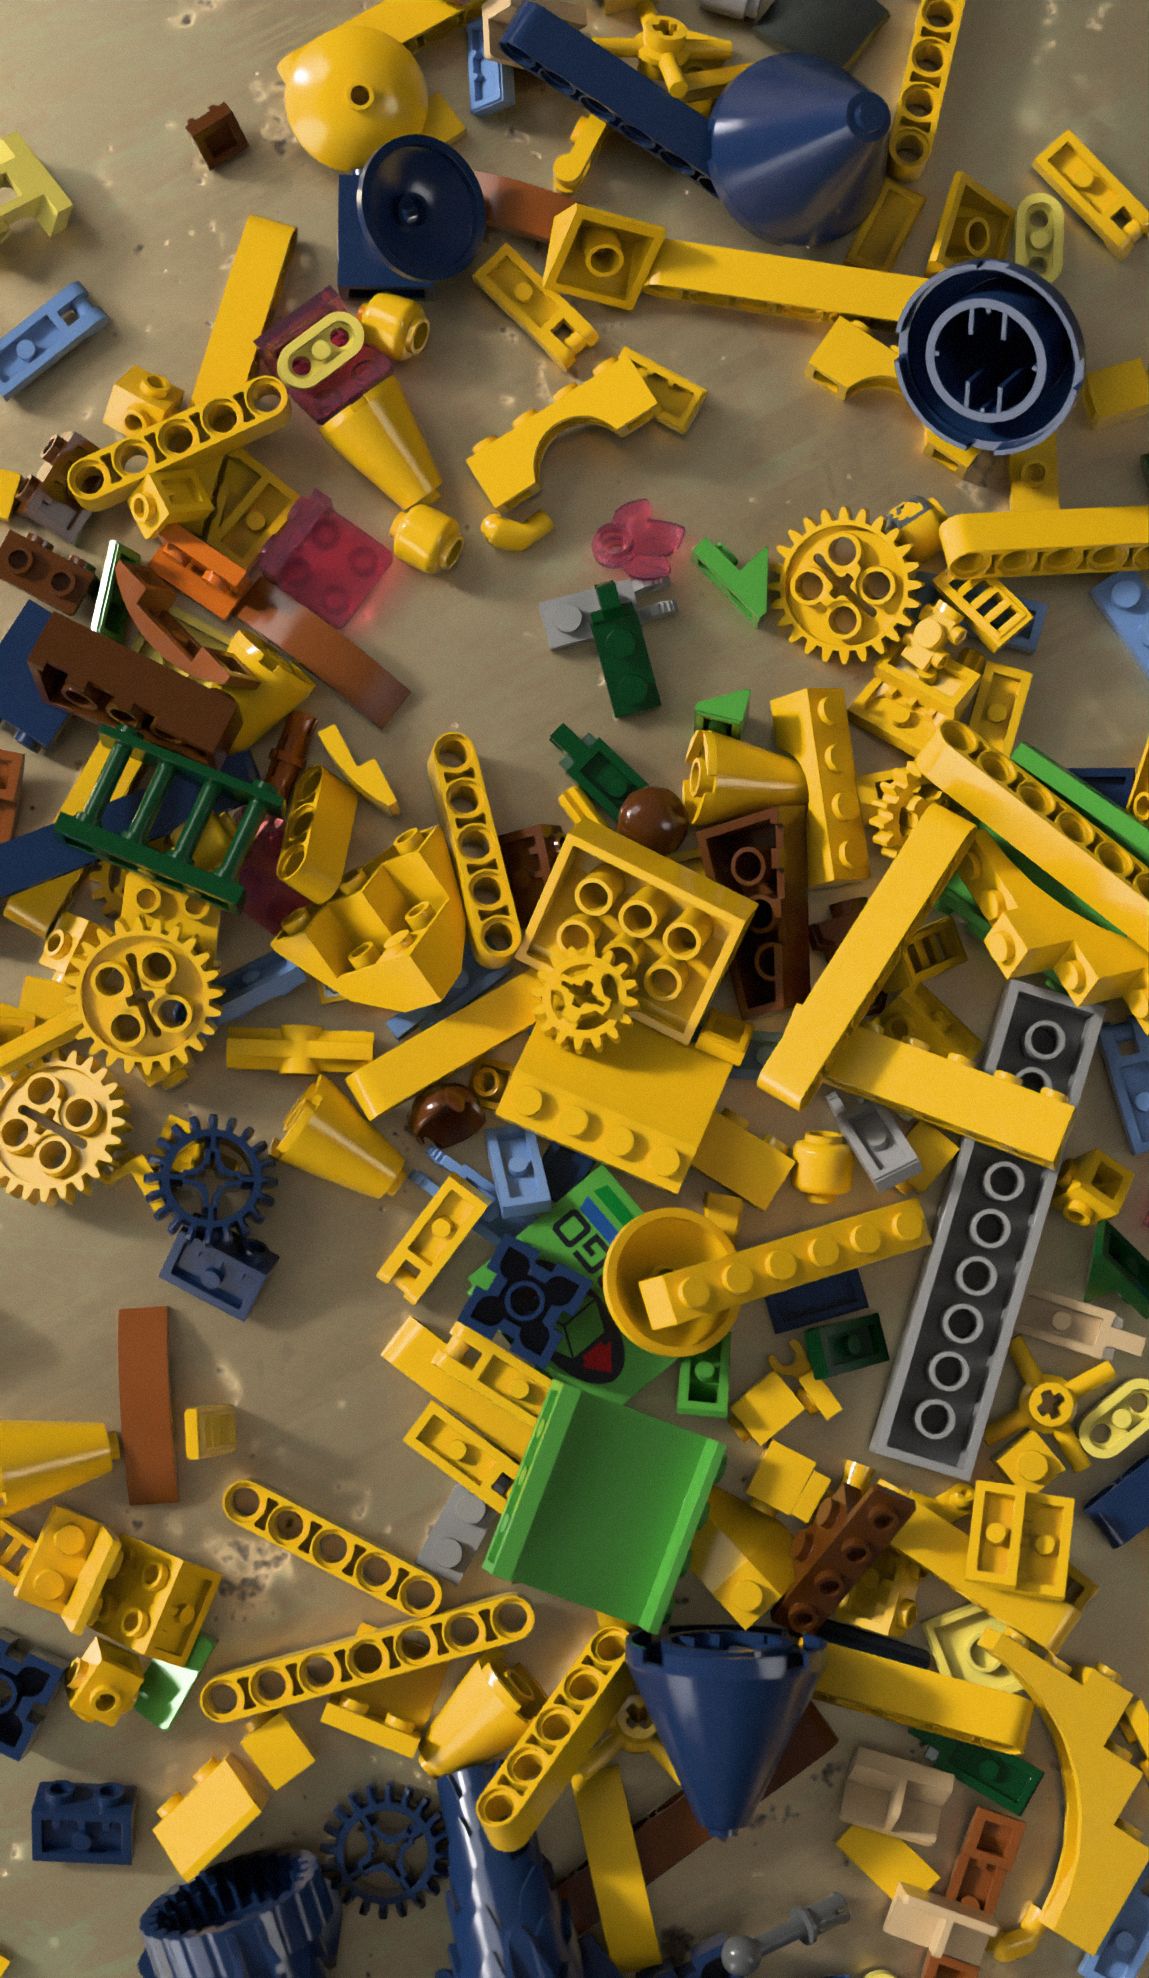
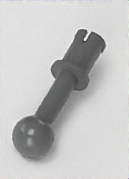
(743, 1954)

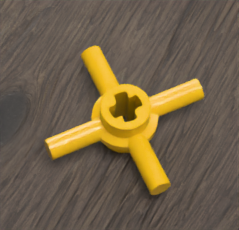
(664, 48)
(1064, 1408)
(629, 1740)

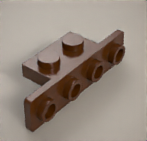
(838, 1551)

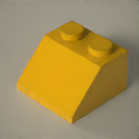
(210, 1815)

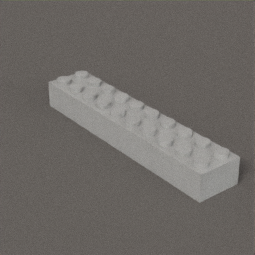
(982, 1249)

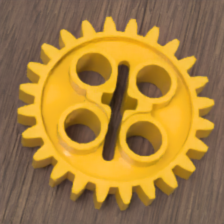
(874, 552)
(101, 1006)
(78, 1088)

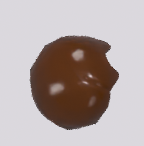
(654, 819)
(445, 1115)

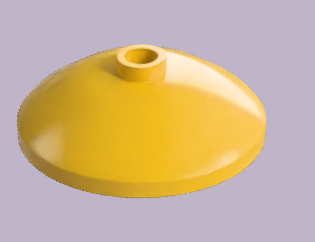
(321, 103)
(652, 1247)

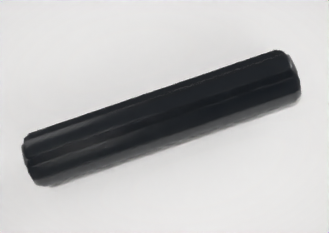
(870, 1643)

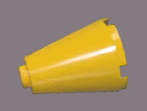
(386, 444)
(280, 691)
(737, 779)
(338, 1143)
(50, 1458)
(482, 1716)

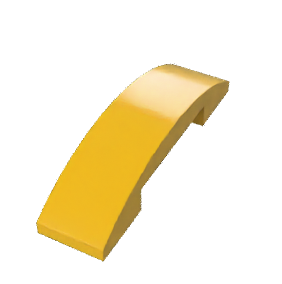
(616, 1870)

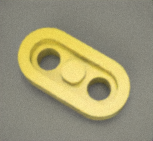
(1040, 244)
(319, 352)
(1121, 1421)

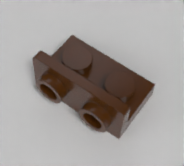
(47, 495)
(528, 863)

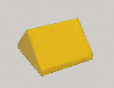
(970, 226)
(601, 255)

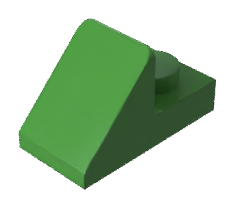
(743, 588)
(705, 1381)

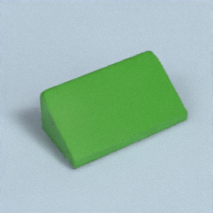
(110, 610)
(724, 714)
(169, 1685)

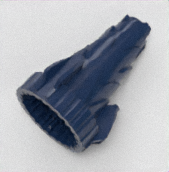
(506, 1903)
(246, 1920)

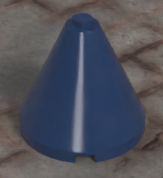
(798, 149)
(990, 356)
(725, 1709)

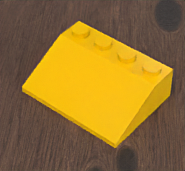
(647, 910)
(627, 1107)

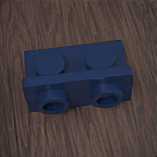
(223, 1274)
(83, 1822)

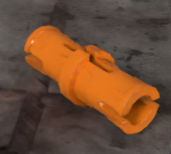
(290, 752)

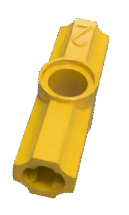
(298, 1050)

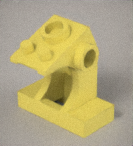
(36, 188)

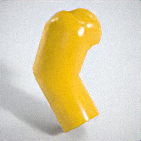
(513, 535)
(951, 1504)
(1018, 1942)

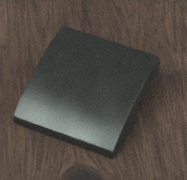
(822, 27)

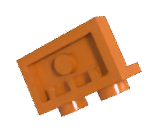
(199, 571)

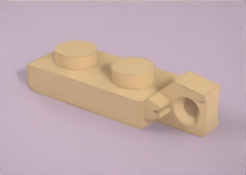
(1074, 1325)

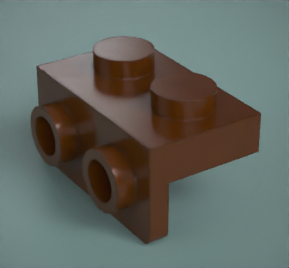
(39, 572)

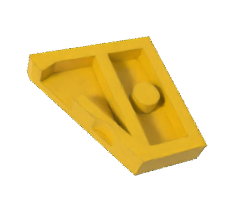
(249, 509)

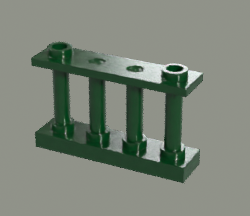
(175, 867)

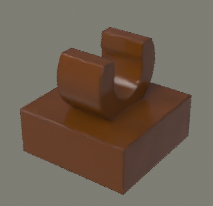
(216, 135)

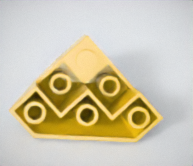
(388, 930)

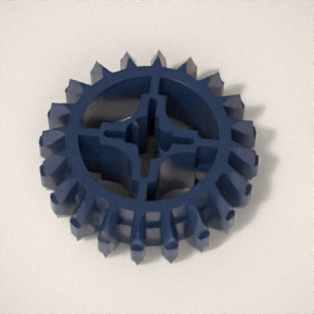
(187, 1180)
(374, 1828)

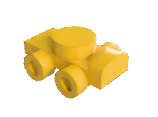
(927, 640)

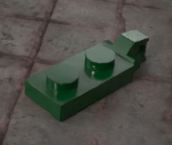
(622, 653)
(596, 769)
(994, 1774)

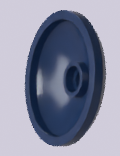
(441, 206)

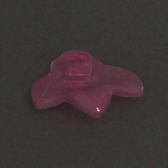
(642, 542)

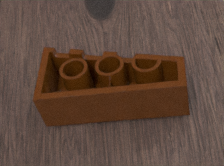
(117, 685)
(766, 862)

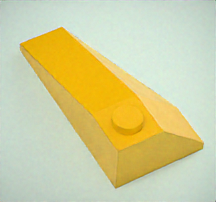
(742, 1557)

